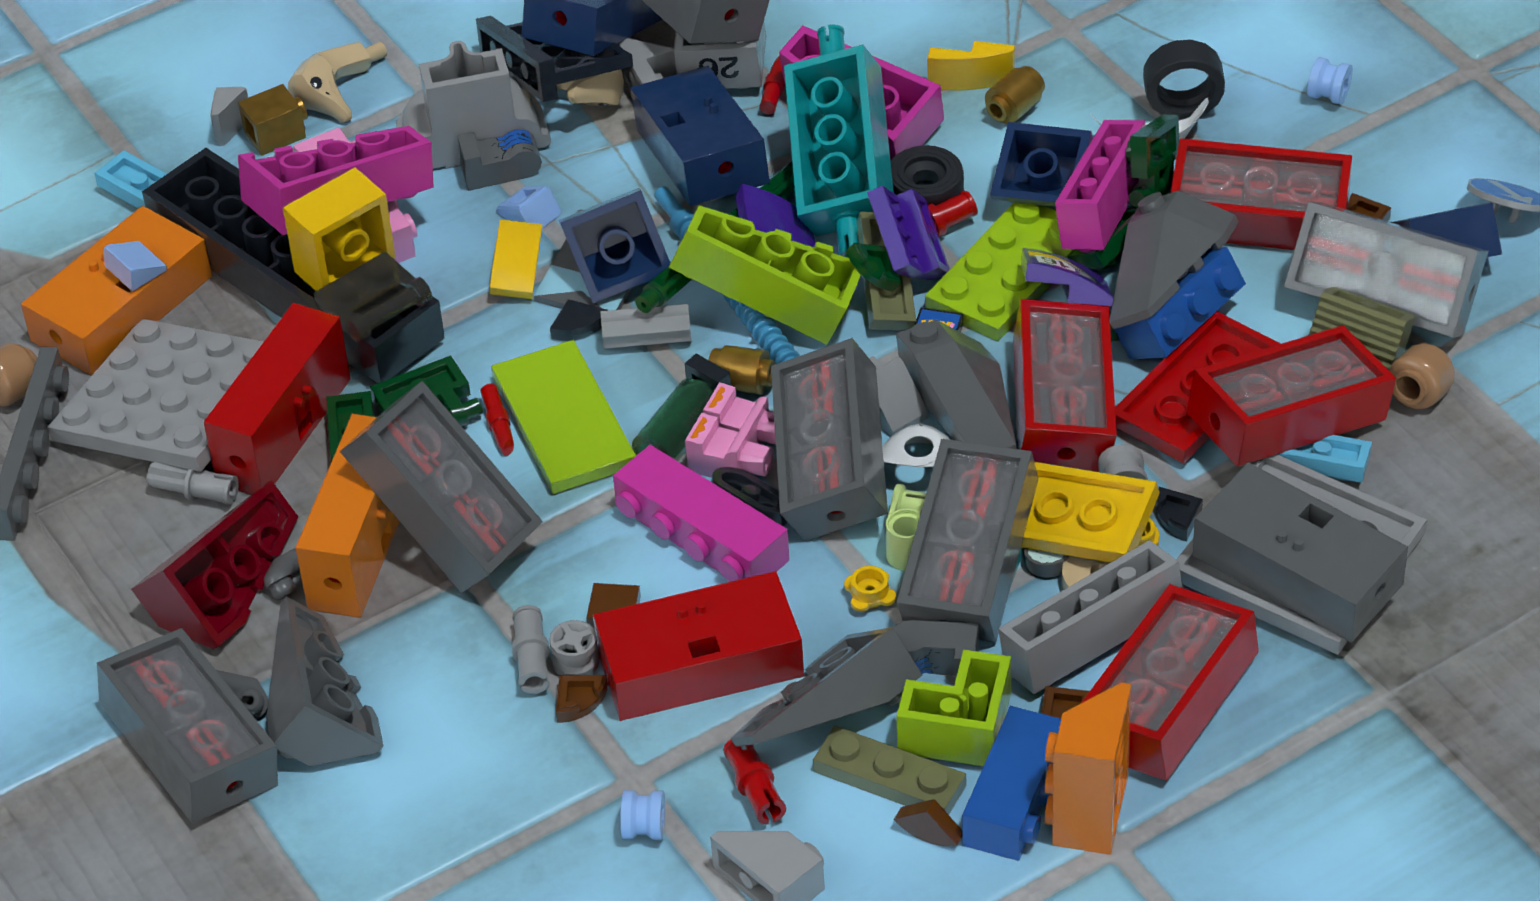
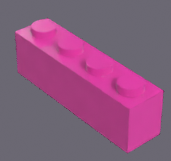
(1097, 189)
(699, 516)

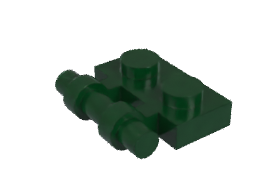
(1152, 157)
(444, 381)

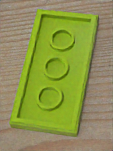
(563, 416)

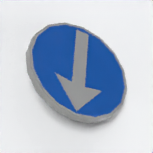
(1506, 195)

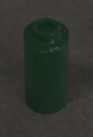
(674, 418)

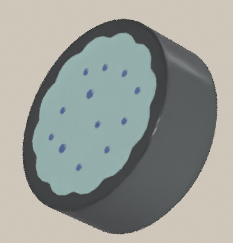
(1044, 563)

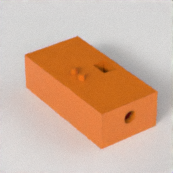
(91, 311)
(344, 536)

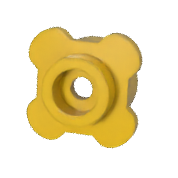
(869, 588)

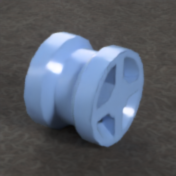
(1329, 80)
(643, 814)

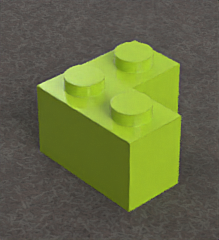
(959, 719)

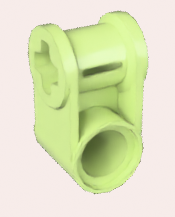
(902, 525)

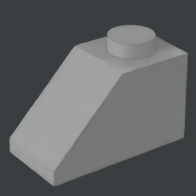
(769, 864)

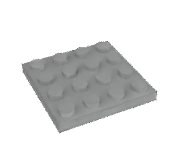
(155, 394)
(1366, 508)

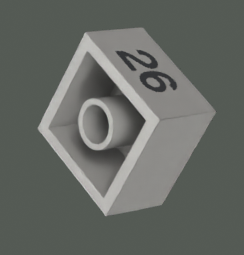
(734, 63)

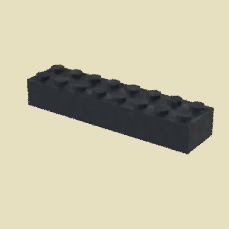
(258, 260)

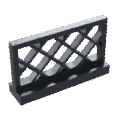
(542, 66)

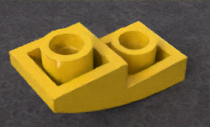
(970, 70)
(515, 259)

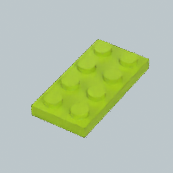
(989, 276)

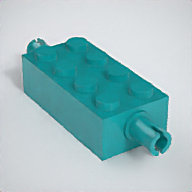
(837, 136)

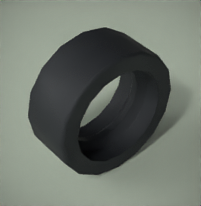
(1177, 56)

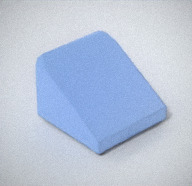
(530, 205)
(132, 263)

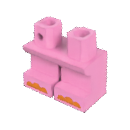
(731, 434)

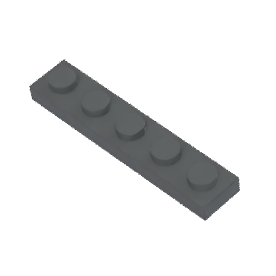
(30, 440)

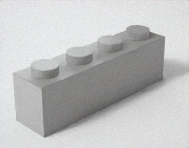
(1087, 617)

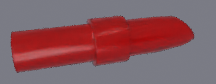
(773, 88)
(497, 418)

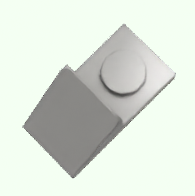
(649, 62)
(898, 396)

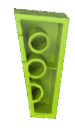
(768, 271)

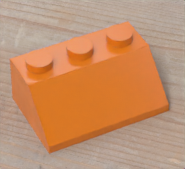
(1089, 771)

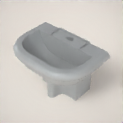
(468, 96)

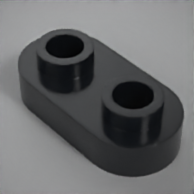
(750, 491)

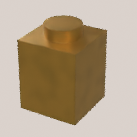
(273, 119)

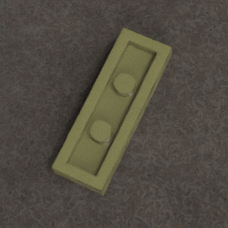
(885, 308)
(887, 770)

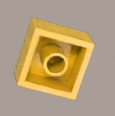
(338, 228)

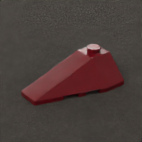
(219, 572)

